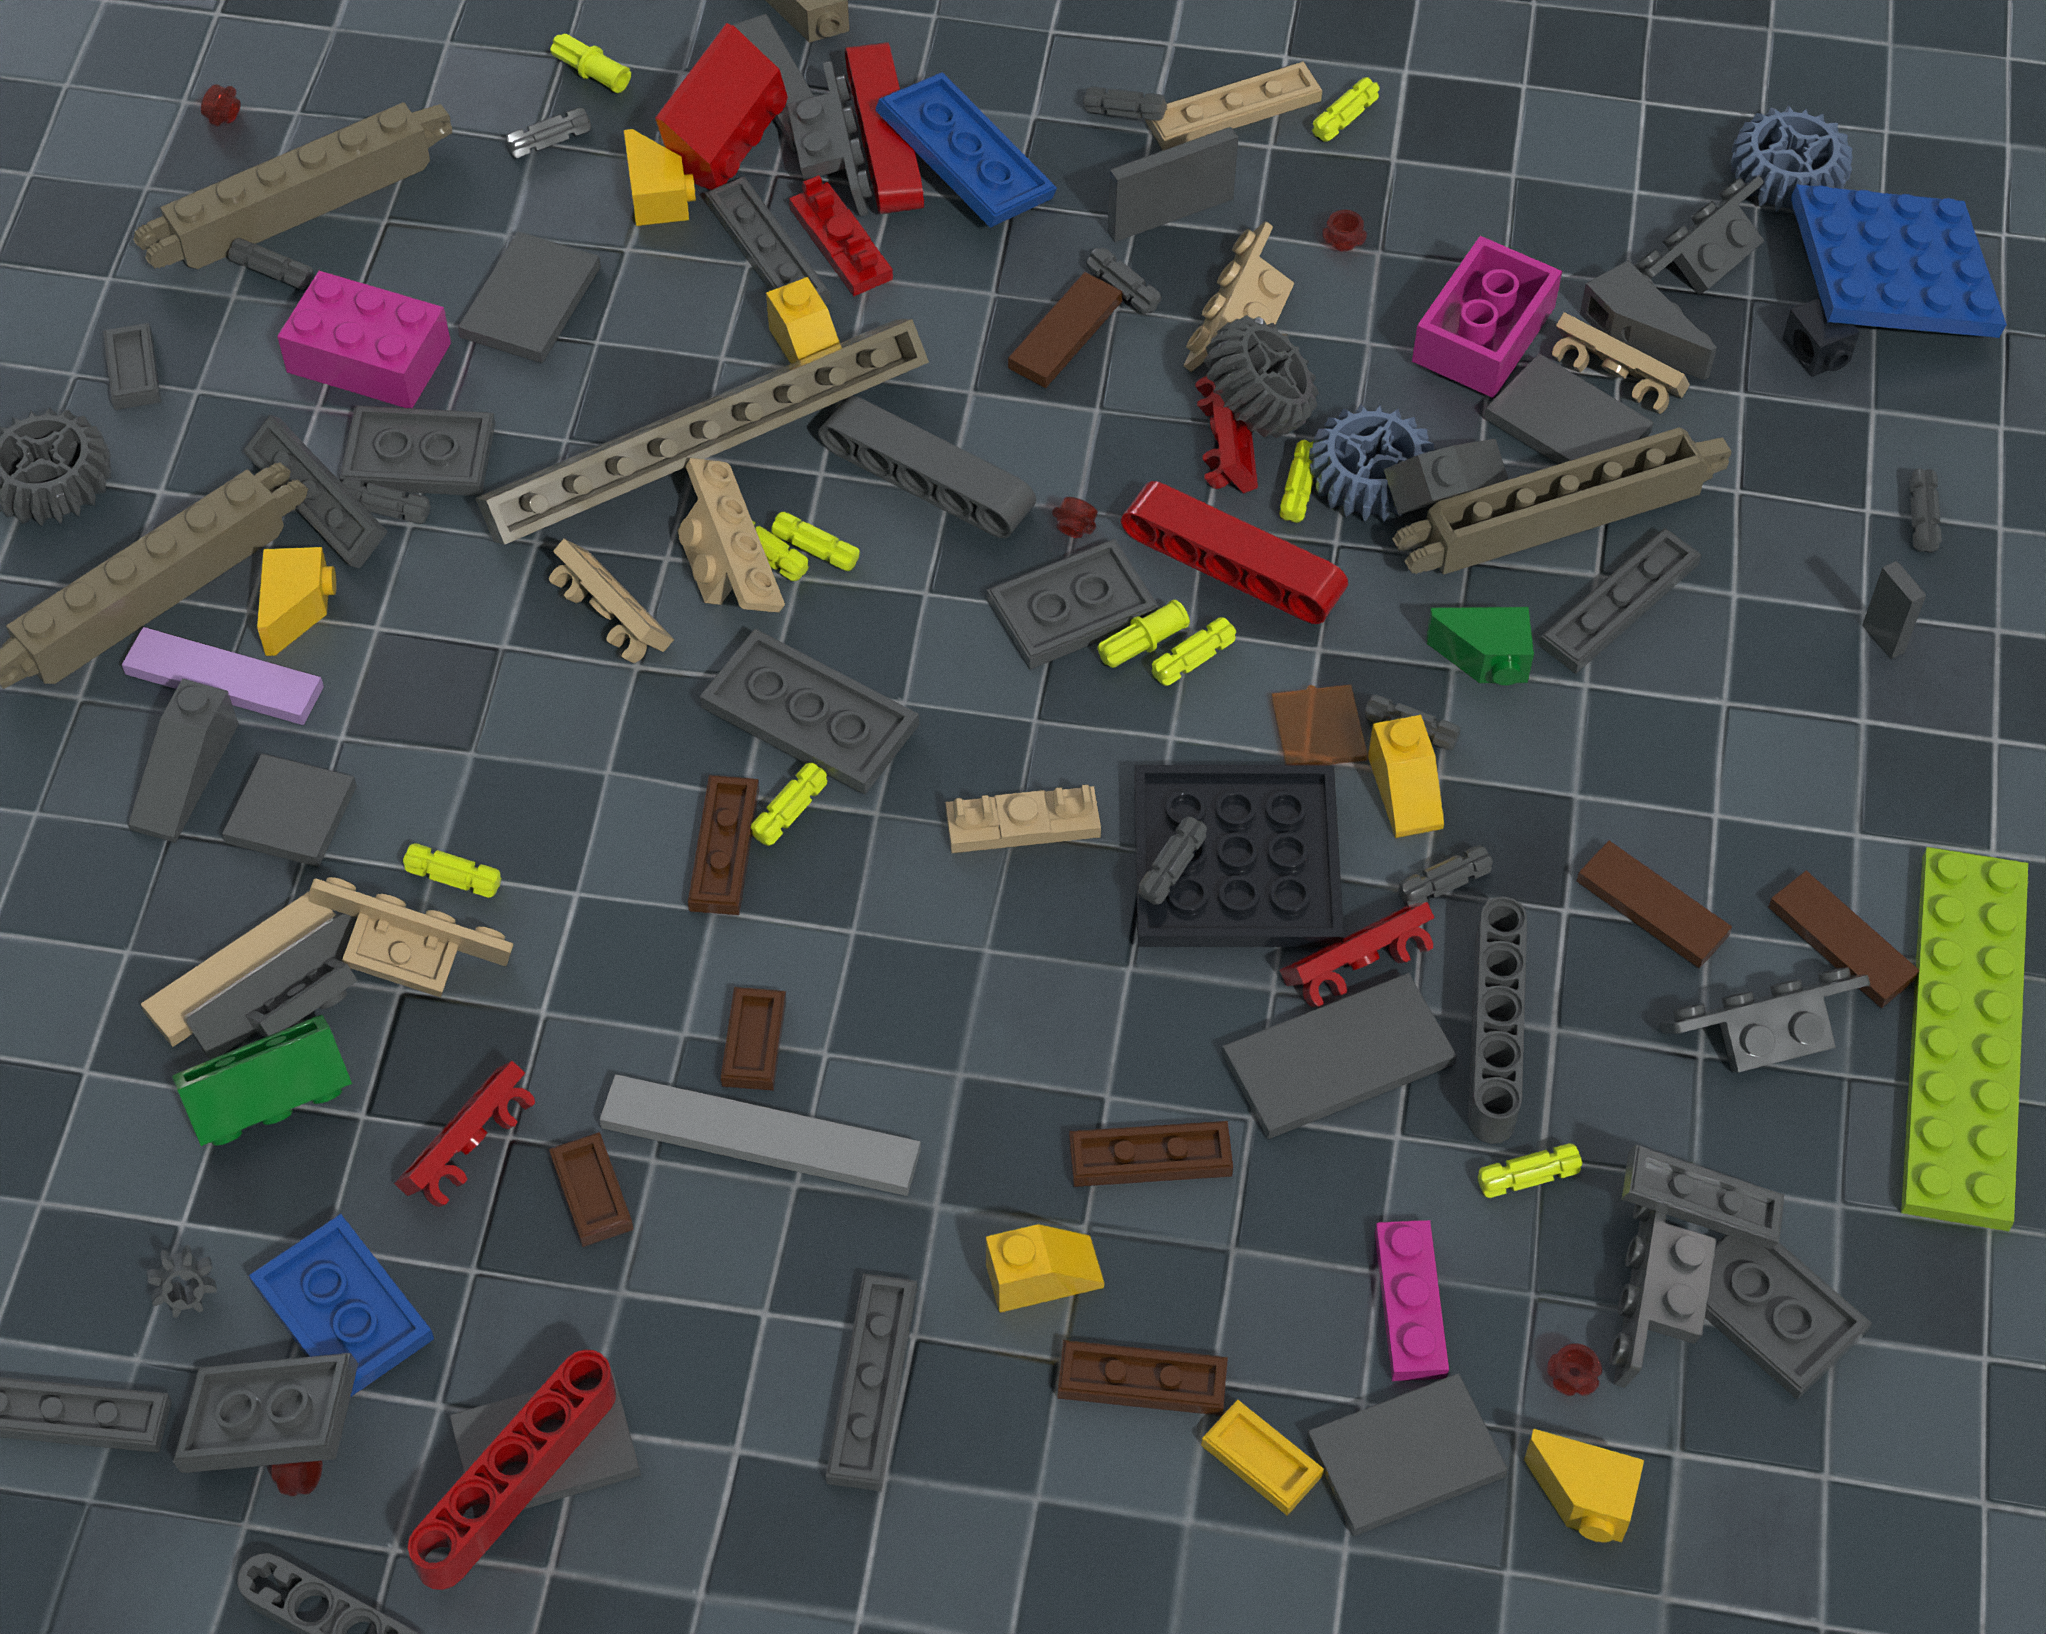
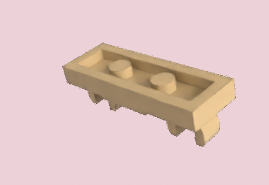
(1619, 361)
(609, 600)
(1023, 819)

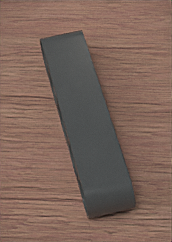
(927, 466)
(1496, 1039)

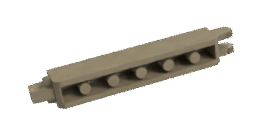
(294, 186)
(1561, 501)
(149, 576)

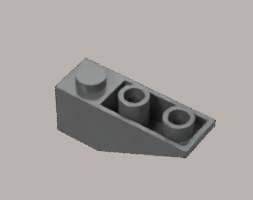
(1639, 315)

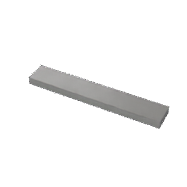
(761, 1135)

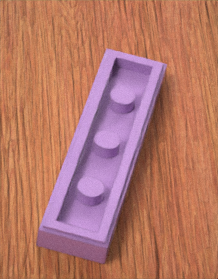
(249, 681)

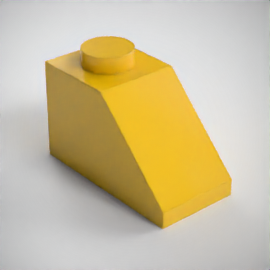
(657, 181)
(800, 320)
(292, 594)
(1406, 775)
(1040, 1266)
(1586, 1484)

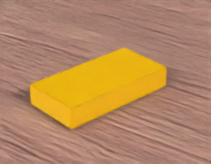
(1262, 1457)

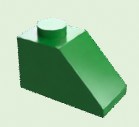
(1484, 641)

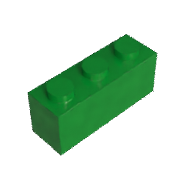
(262, 1081)

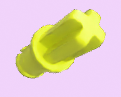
(591, 62)
(1143, 634)

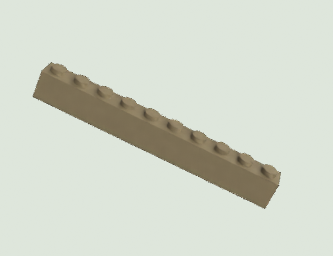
(701, 431)

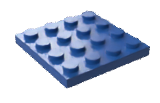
(1897, 261)

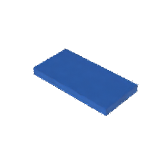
(966, 149)

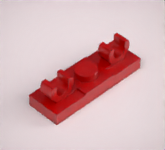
(840, 237)
(1236, 451)
(1359, 951)
(465, 1133)

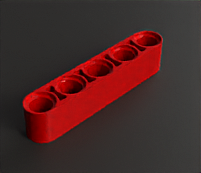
(888, 156)
(1234, 552)
(511, 1493)

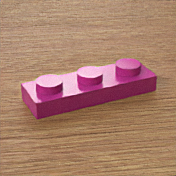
(1411, 1301)

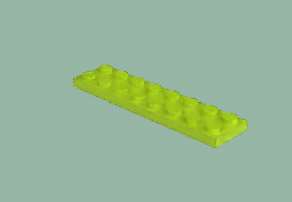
(1966, 1040)

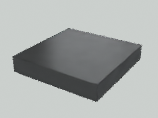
(289, 810)

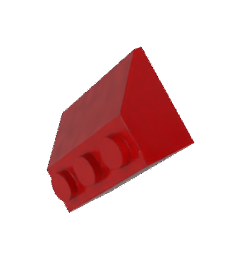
(722, 108)

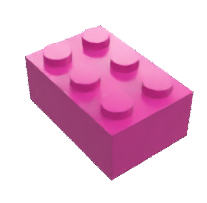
(1486, 316)
(364, 339)

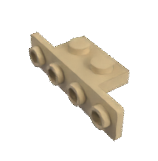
(1247, 288)
(725, 543)
(404, 943)

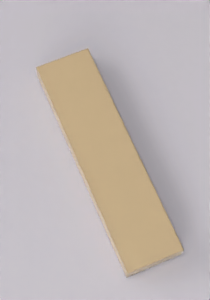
(1236, 105)
(175, 1001)

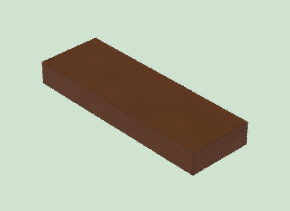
(1065, 330)
(723, 845)
(1654, 904)
(1843, 937)
(1150, 1153)
(1142, 1378)

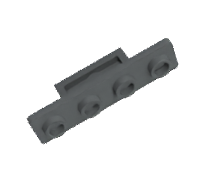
(824, 137)
(1712, 244)
(279, 990)
(1773, 1026)
(1664, 1290)

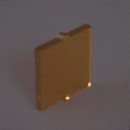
(1319, 726)

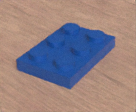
(342, 1301)

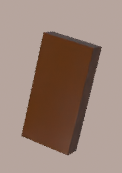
(753, 1038)
(591, 1189)

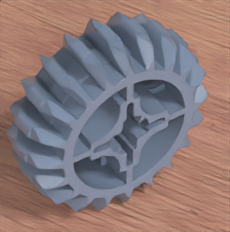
(1790, 151)
(1355, 451)

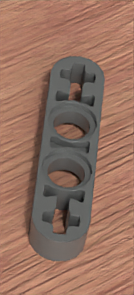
(342, 1609)

